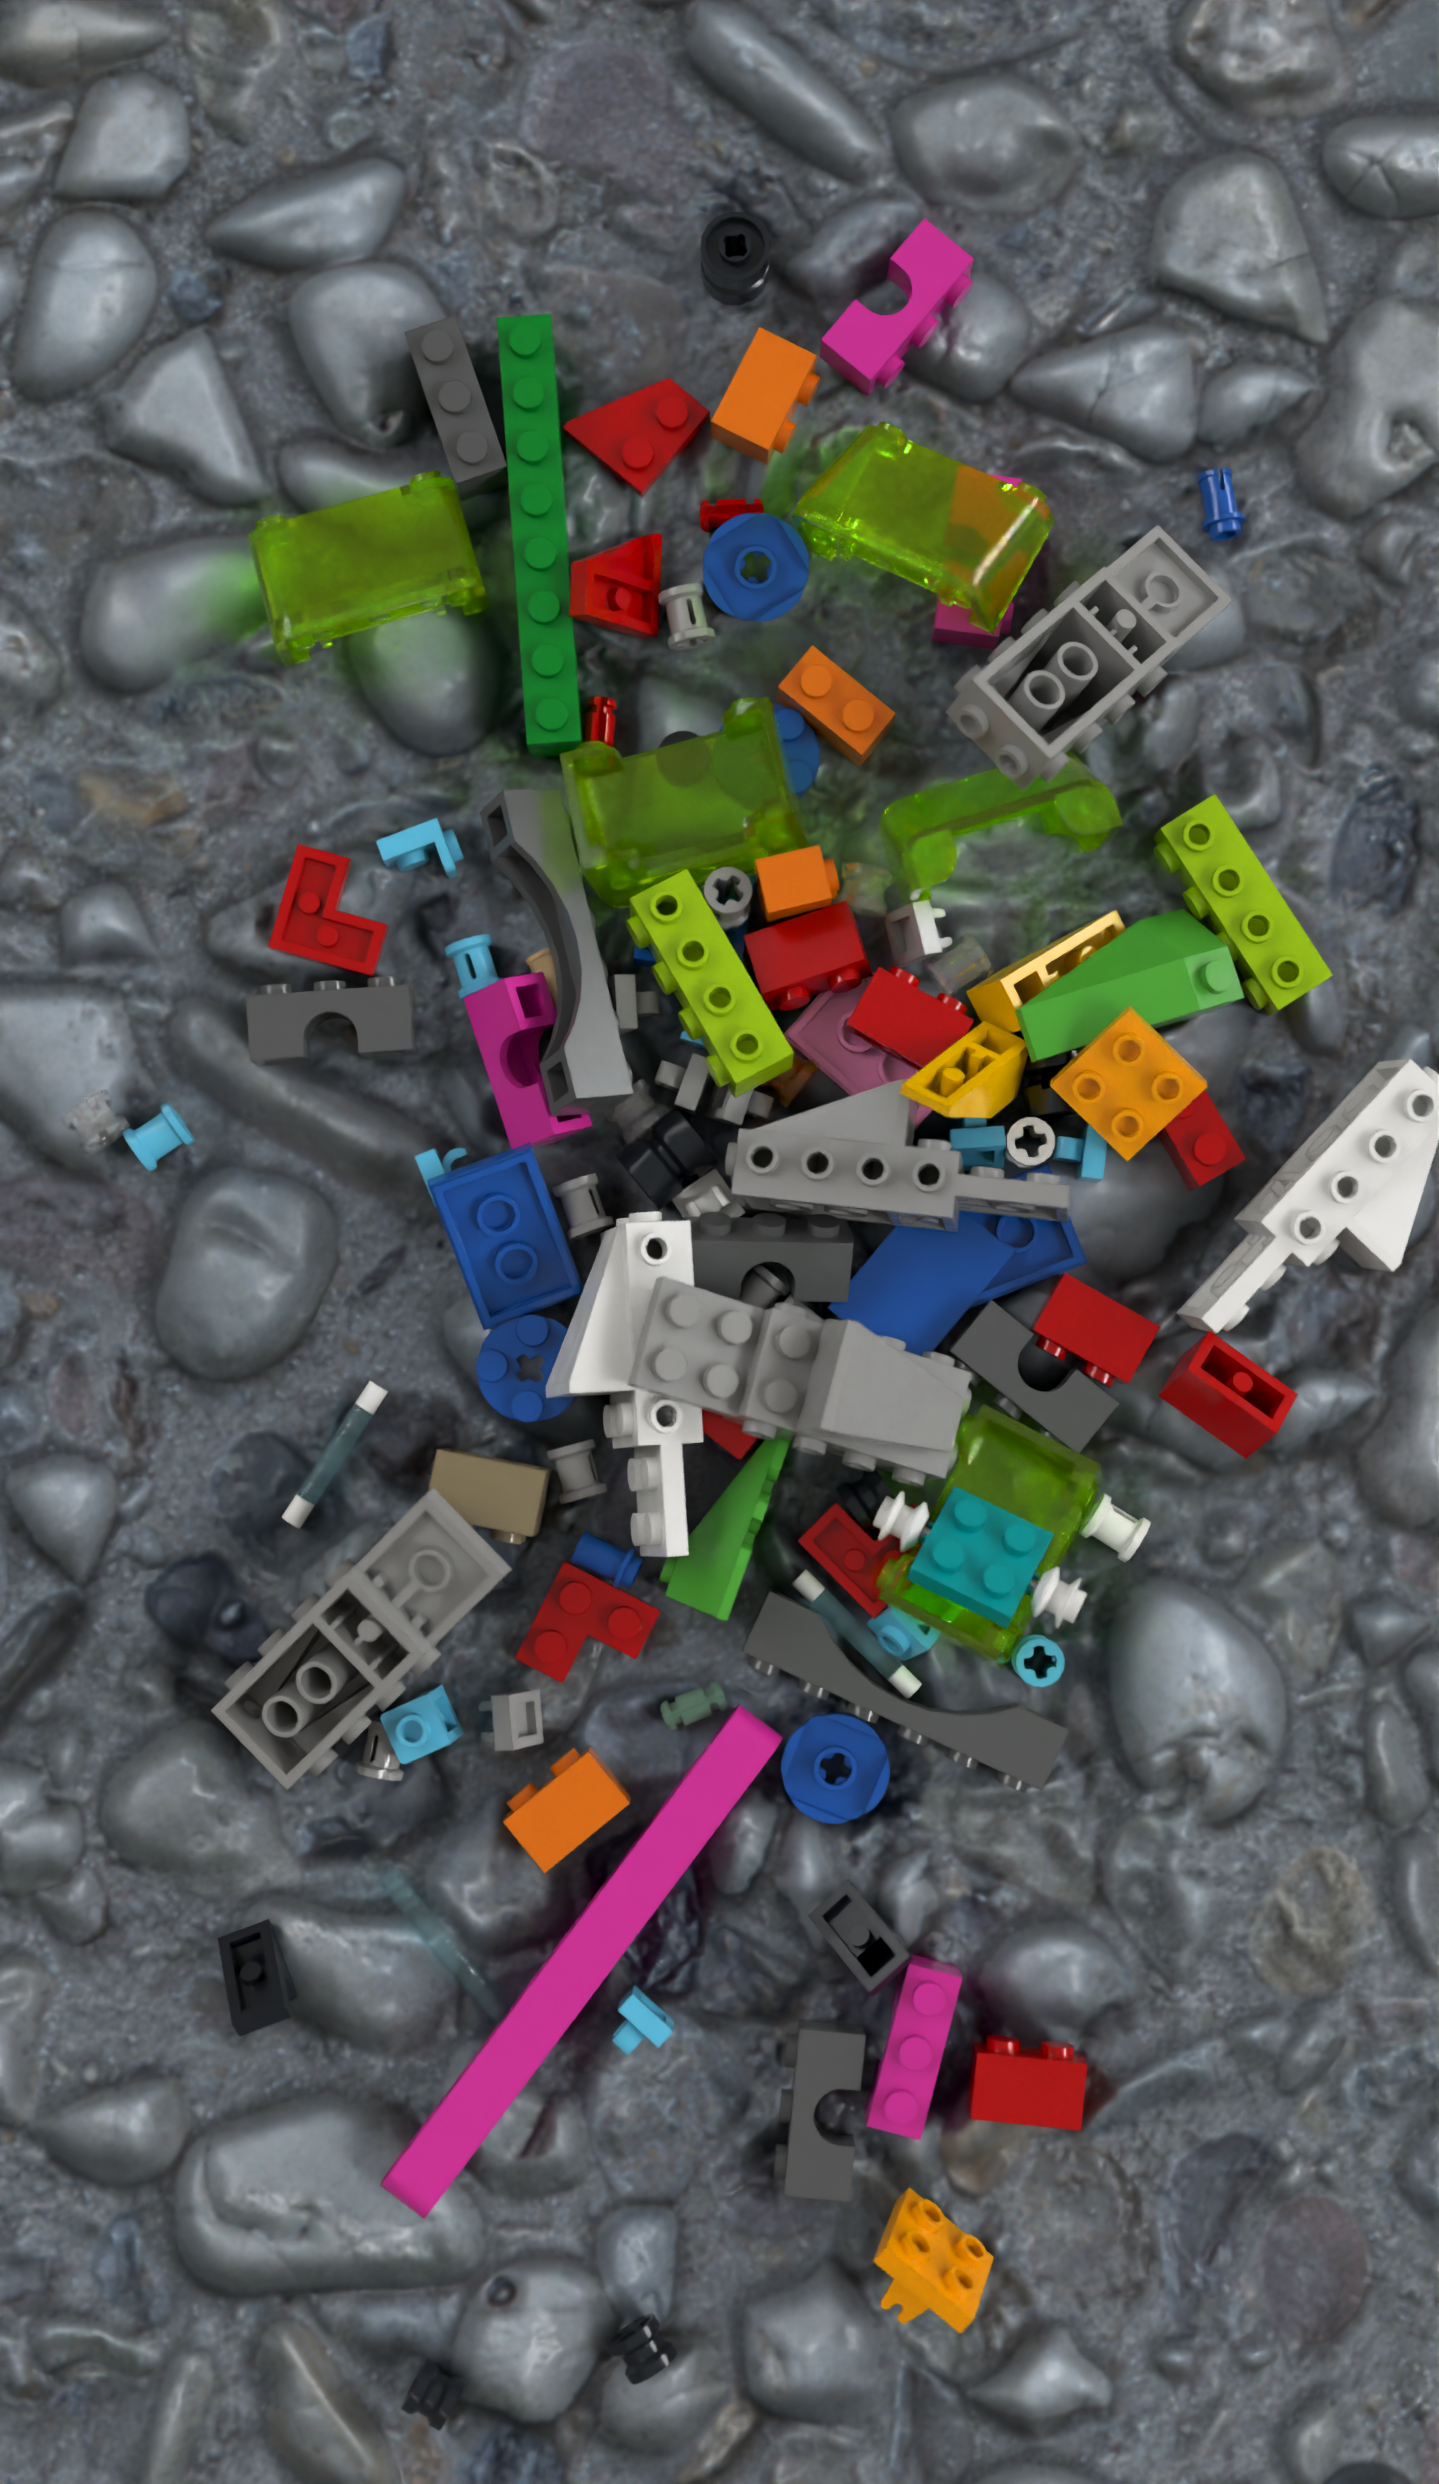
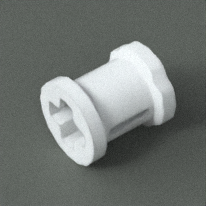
(1037, 1129)
(1114, 1527)

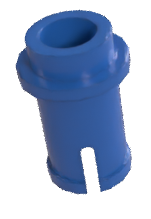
(1220, 507)
(607, 1560)

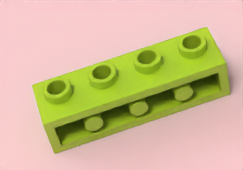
(1240, 905)
(709, 983)

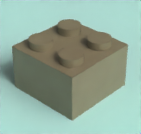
(493, 1492)

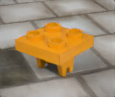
(1128, 1083)
(931, 2263)

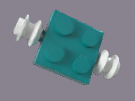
(980, 1557)

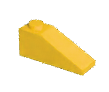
(1016, 984)
(972, 1075)

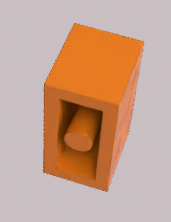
(764, 397)
(836, 706)
(794, 884)
(565, 1808)

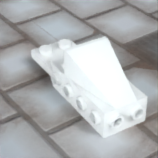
(1344, 1187)
(599, 1361)

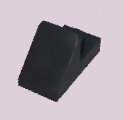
(861, 1937)
(256, 1978)

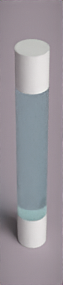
(334, 1454)
(856, 1634)

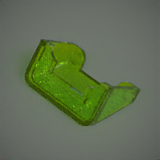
(926, 521)
(365, 565)
(684, 805)
(922, 827)
(1023, 1476)

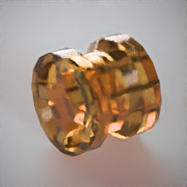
(792, 1082)

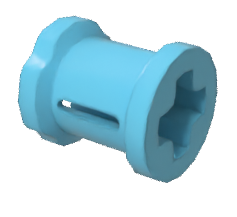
(473, 963)
(158, 1136)
(1050, 1671)

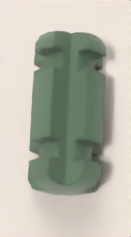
(693, 1706)

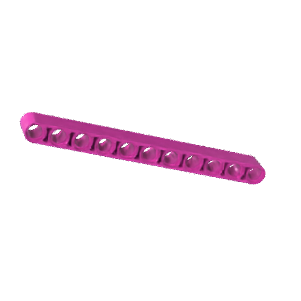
(581, 1961)

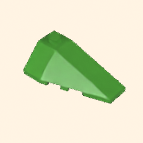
(1159, 966)
(725, 1535)

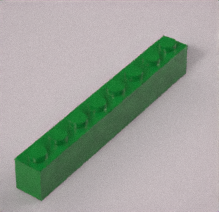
(539, 534)

